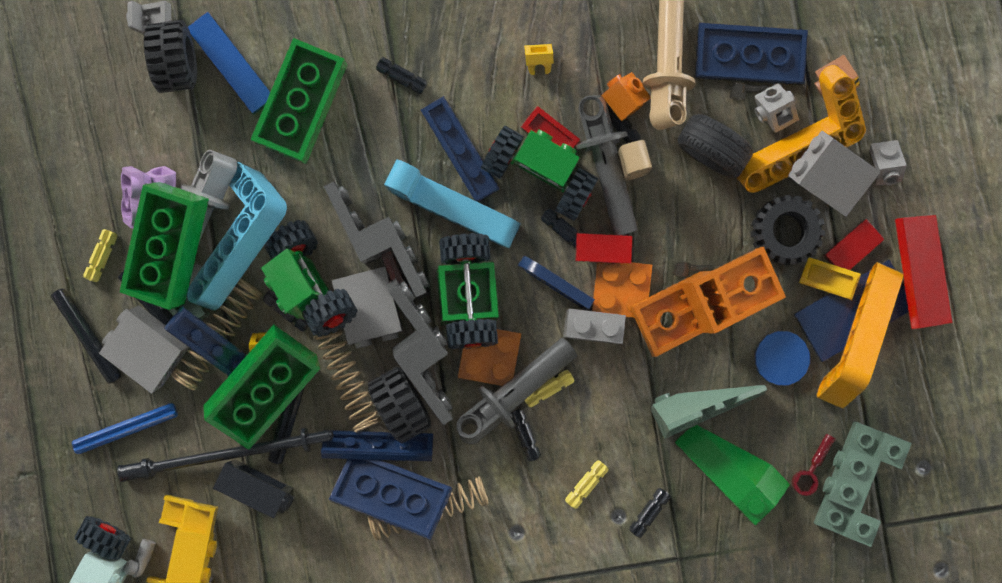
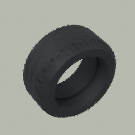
(715, 146)

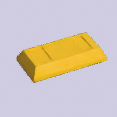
(830, 278)

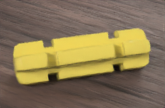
(100, 255)
(550, 388)
(586, 484)

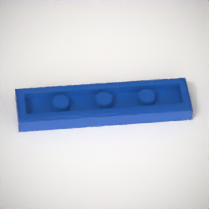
(230, 62)

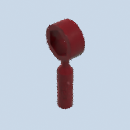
(817, 461)

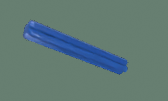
(124, 428)

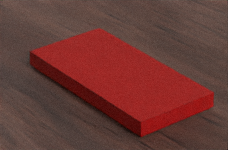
(923, 271)

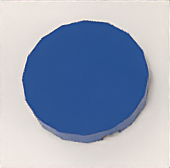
(782, 358)

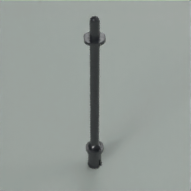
(148, 468)

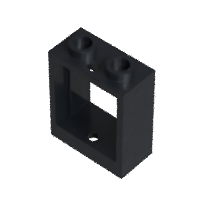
(254, 488)

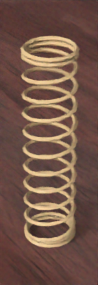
(184, 378)
(367, 422)
(375, 524)

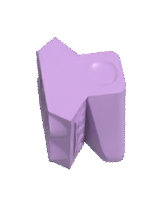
(132, 183)

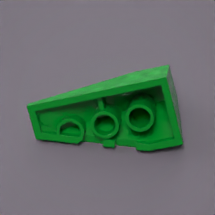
(742, 477)

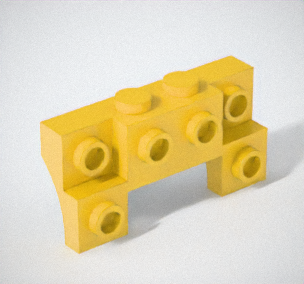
(192, 541)

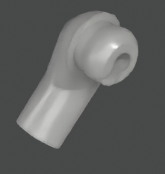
(142, 559)

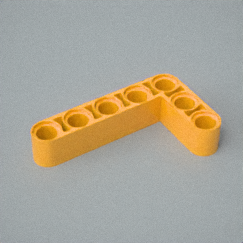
(843, 124)
(865, 338)

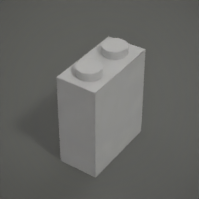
(833, 173)
(376, 308)
(594, 326)
(143, 348)

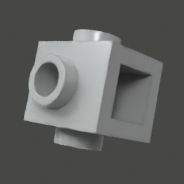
(776, 108)

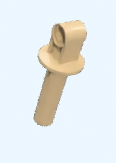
(669, 84)

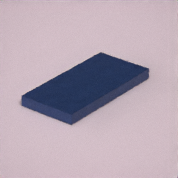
(751, 54)
(831, 318)
(391, 495)

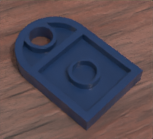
(556, 283)

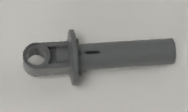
(603, 142)
(496, 406)

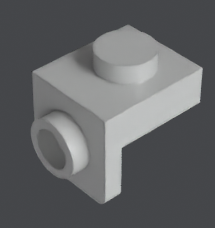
(141, 15)
(889, 161)

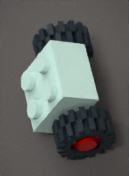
(104, 560)

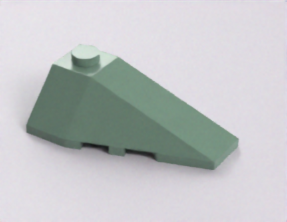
(692, 408)

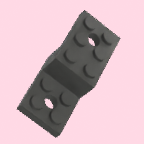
(377, 239)
(421, 350)

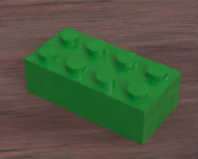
(299, 101)
(163, 245)
(261, 387)

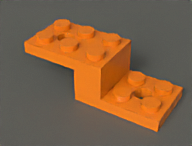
(708, 301)

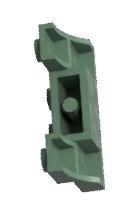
(852, 481)

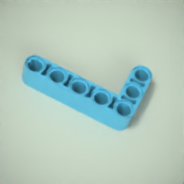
(411, 186)
(242, 241)

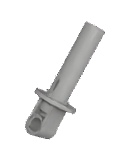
(213, 181)

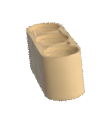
(634, 160)

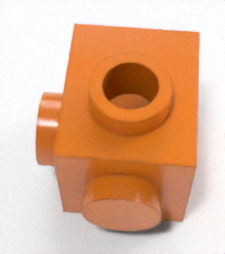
(626, 95)

